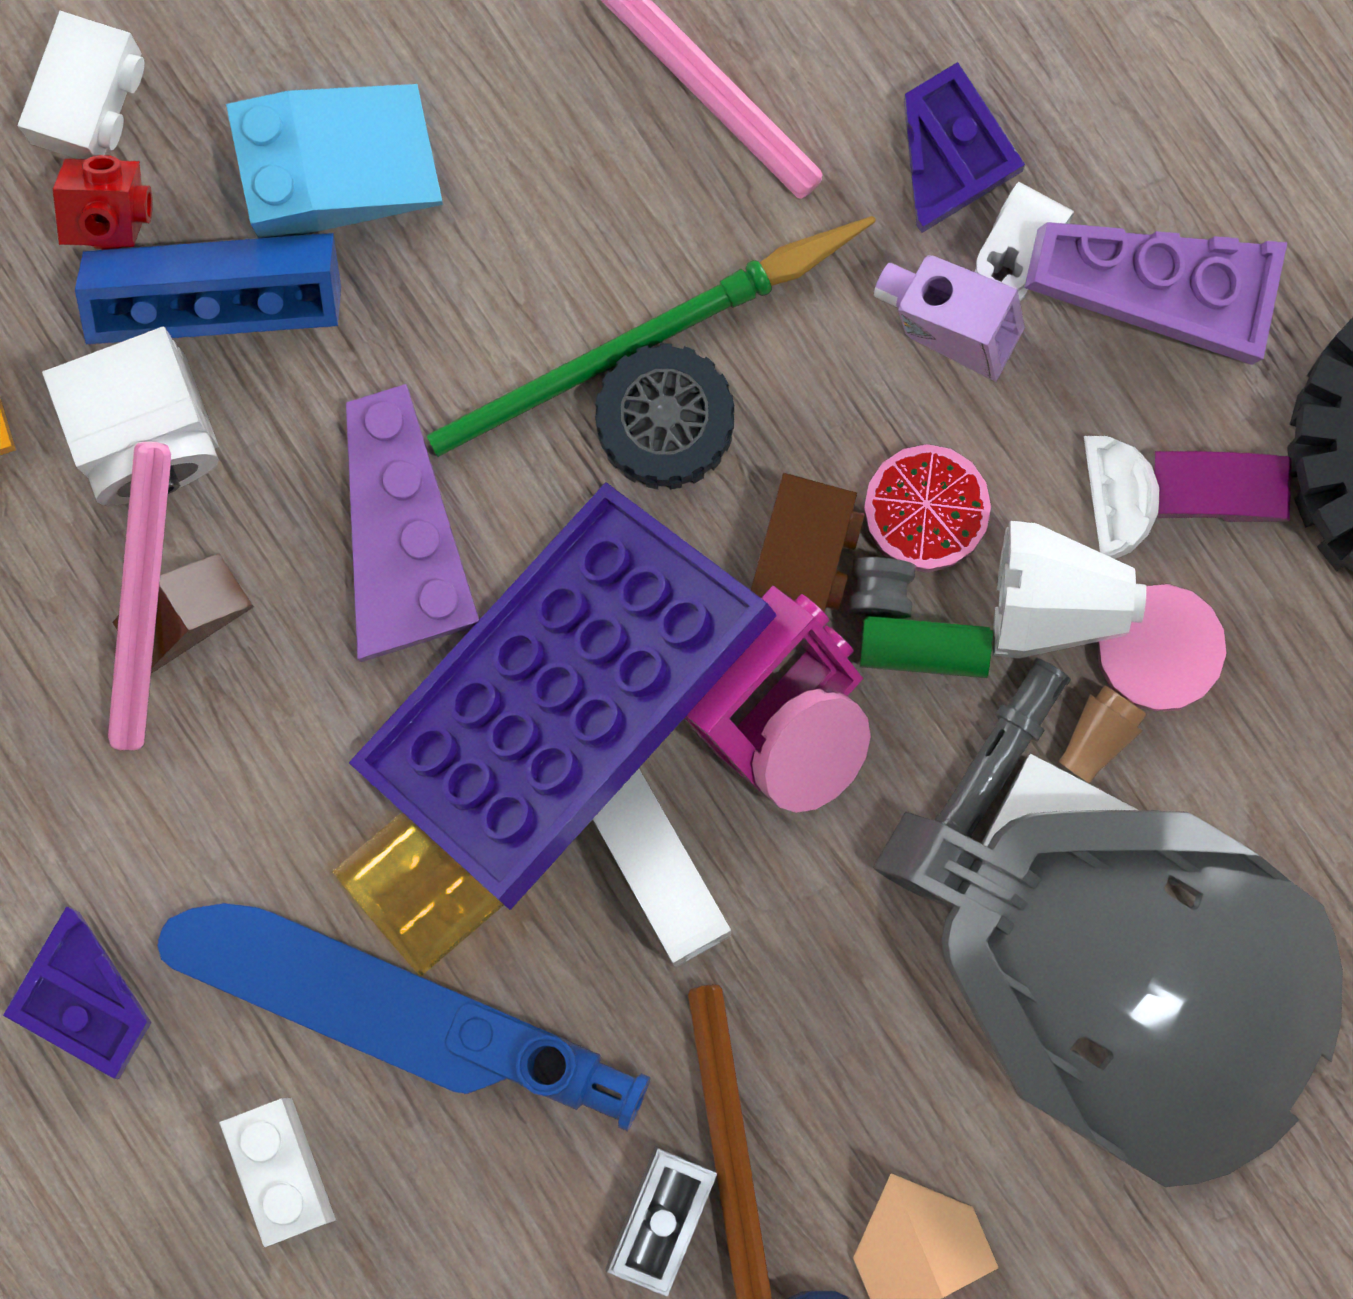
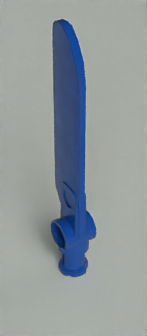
(383, 1008)

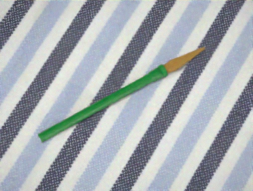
(782, 265)

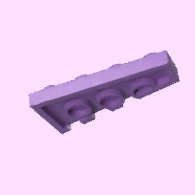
(1185, 288)
(403, 545)

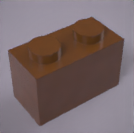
(807, 540)

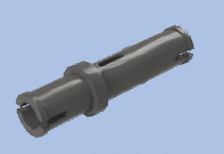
(1003, 748)

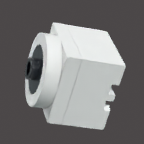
(129, 397)

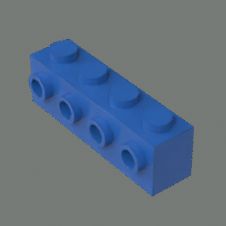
(209, 288)

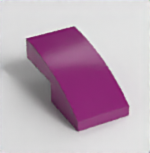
(1223, 485)

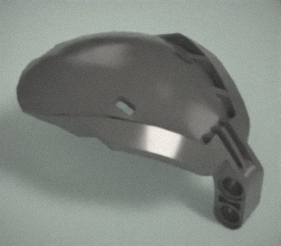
(1200, 1007)

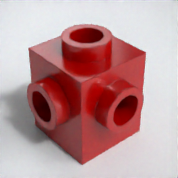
(101, 202)

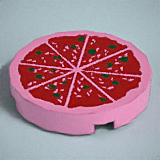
(927, 507)

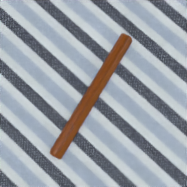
(729, 1143)

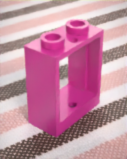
(821, 667)

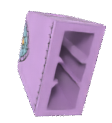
(955, 312)

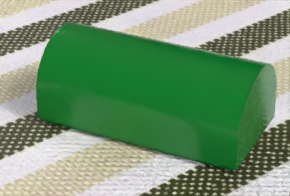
(926, 647)

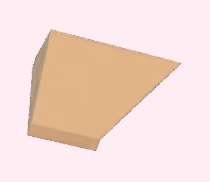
(921, 1244)

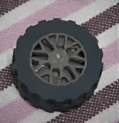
(665, 416)

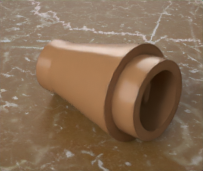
(1101, 733)

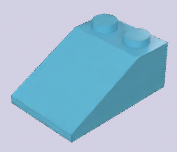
(332, 157)

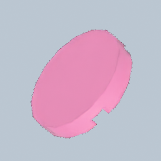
(1169, 655)
(811, 750)

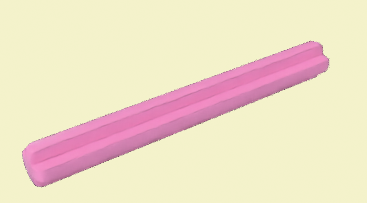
(718, 94)
(139, 595)

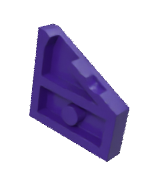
(953, 147)
(80, 999)

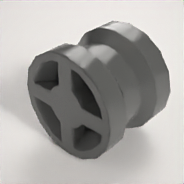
(882, 587)

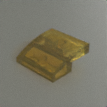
(415, 893)

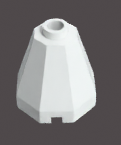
(1060, 594)

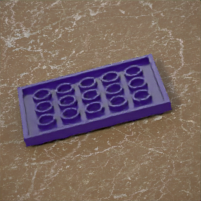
(561, 692)

